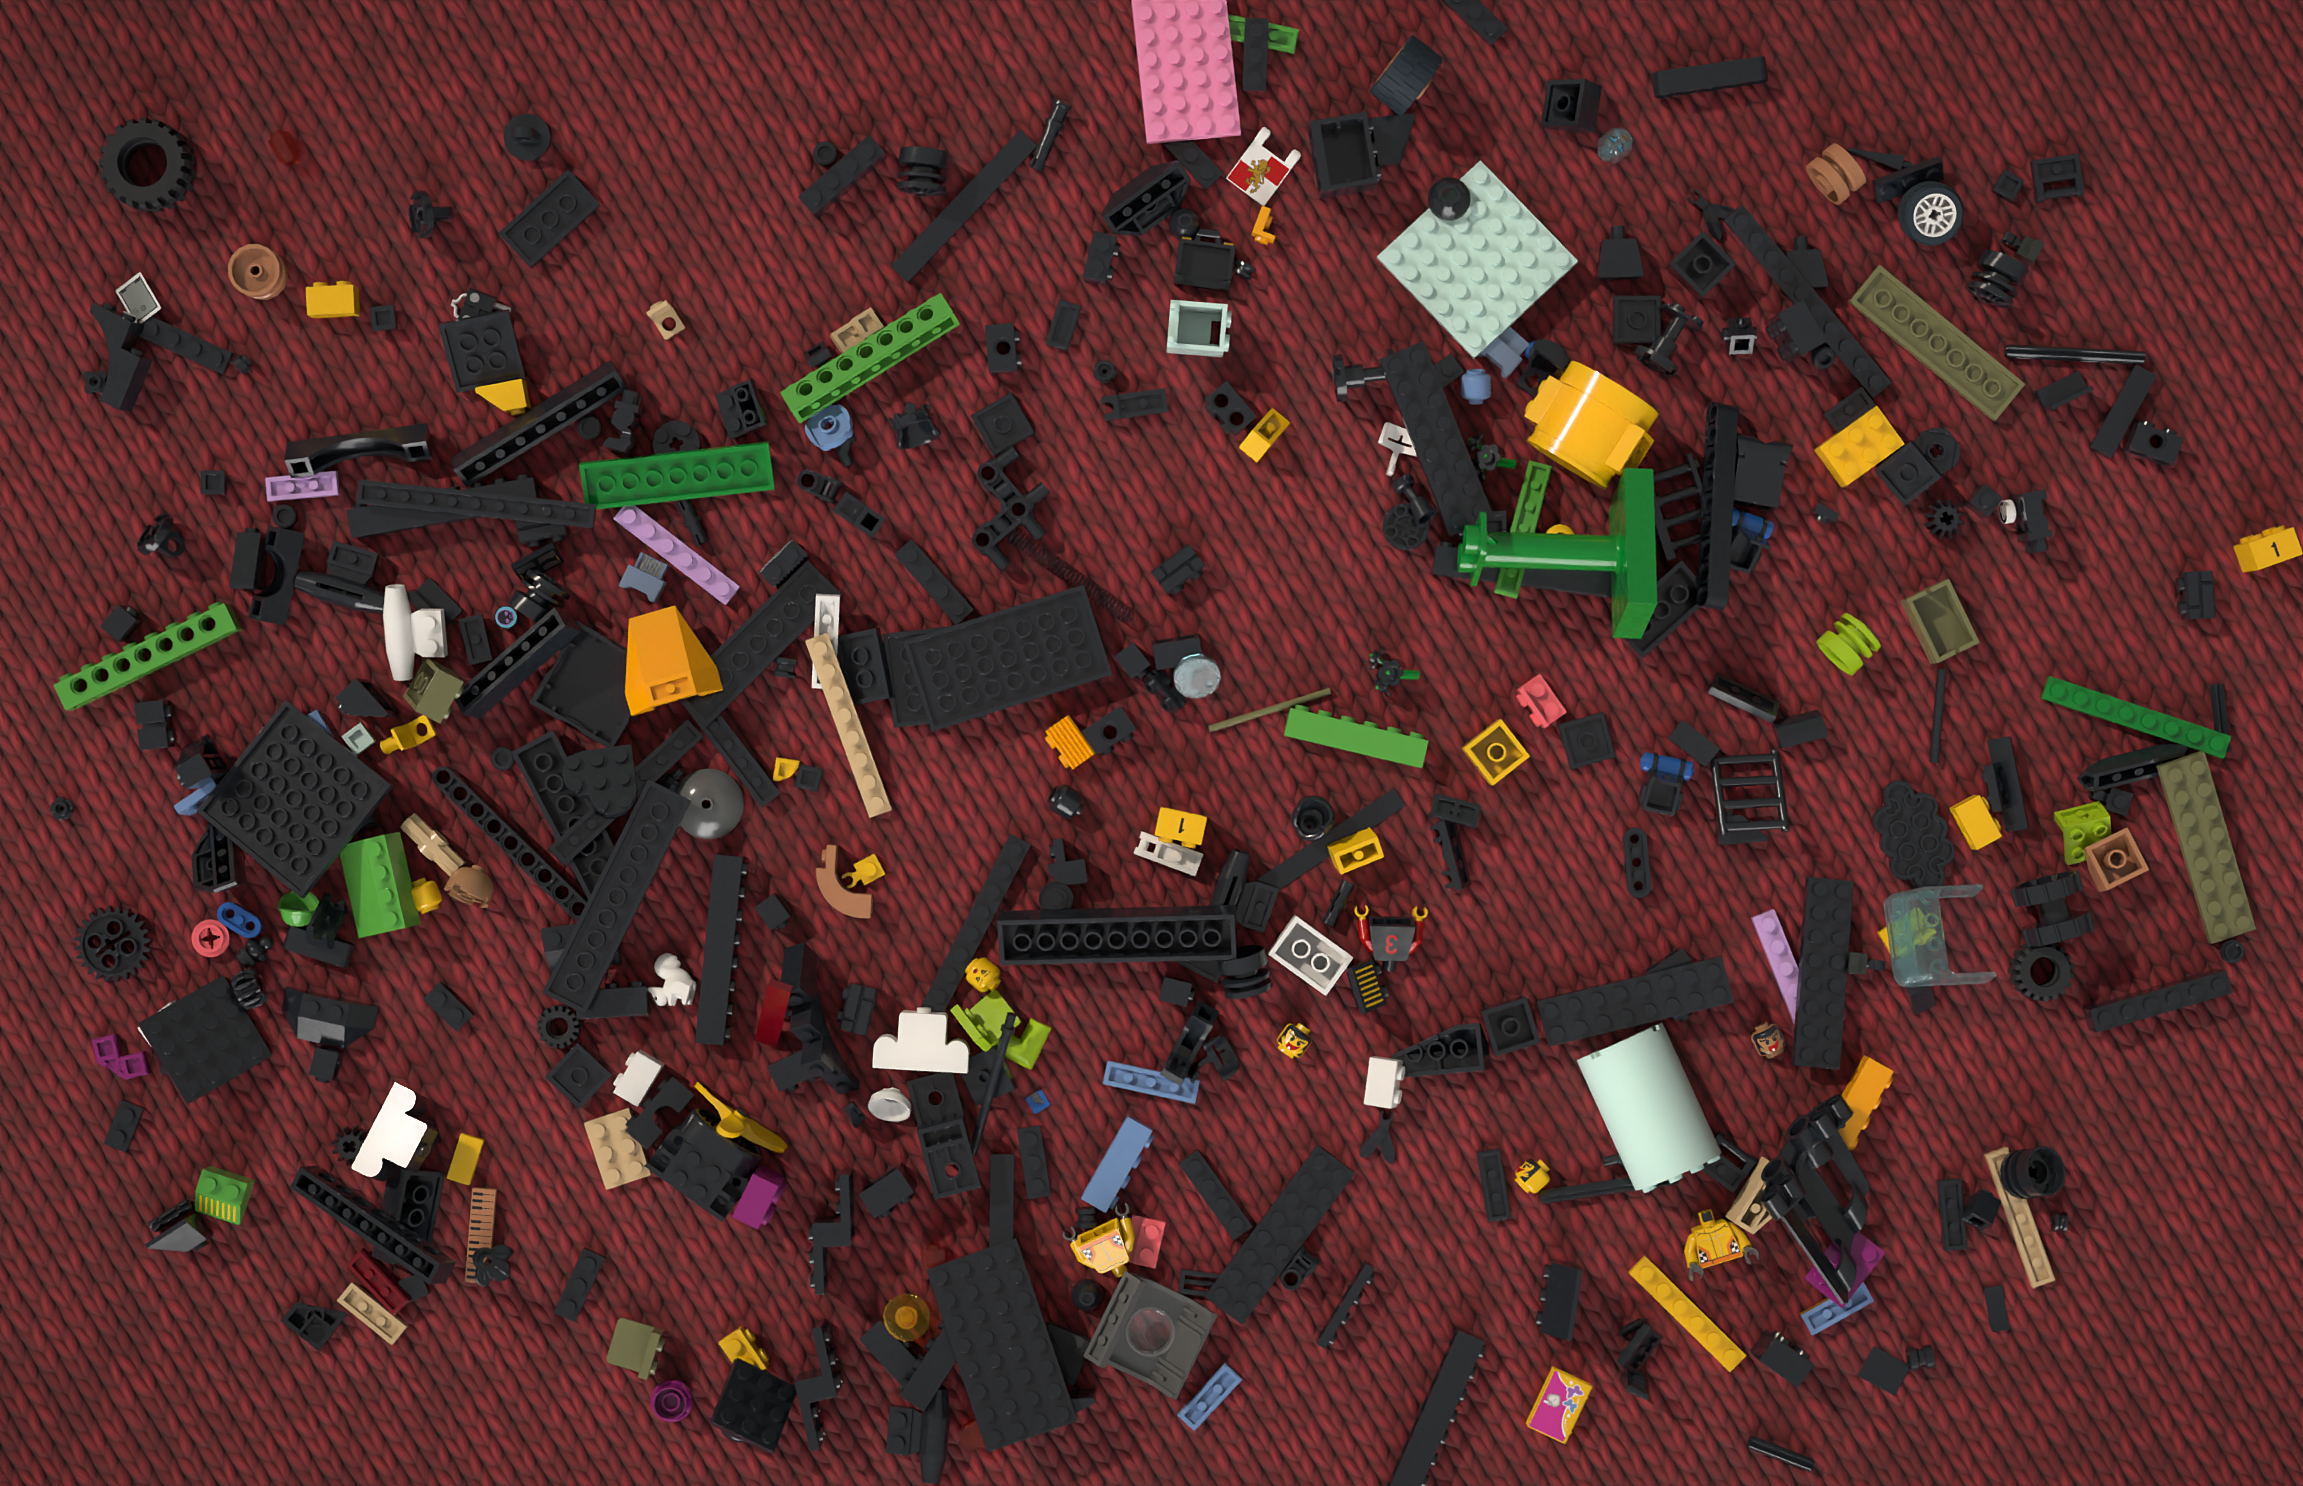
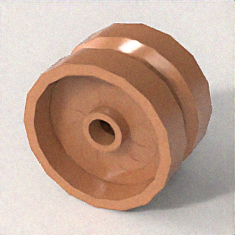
(1836, 174)
(271, 269)

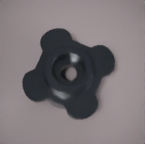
(100, 376)

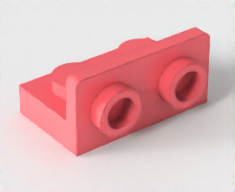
(1540, 701)

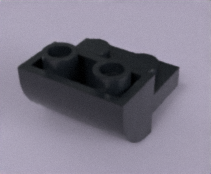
(742, 409)

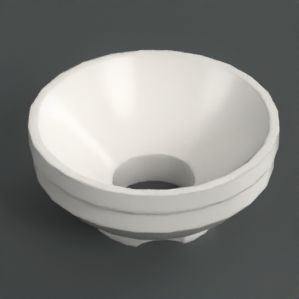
(890, 1105)

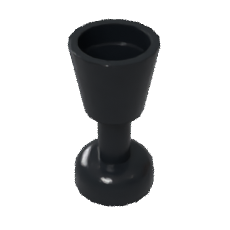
(1420, 507)

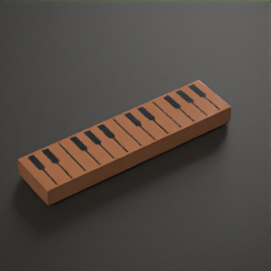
(480, 1226)

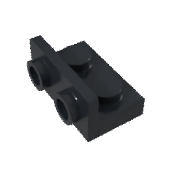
(1639, 1348)

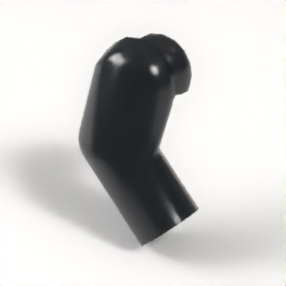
(843, 452)

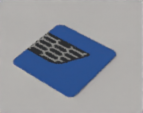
(1037, 1101)

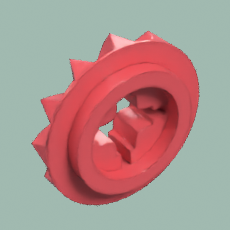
(205, 947)

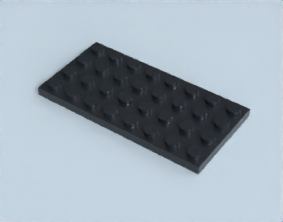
(1007, 658)
(1001, 1345)

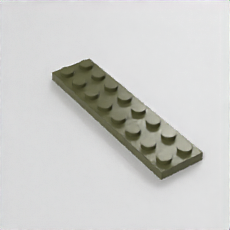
(1936, 343)
(2206, 847)

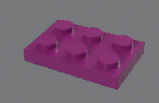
(1866, 1257)

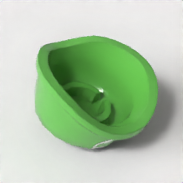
(296, 910)

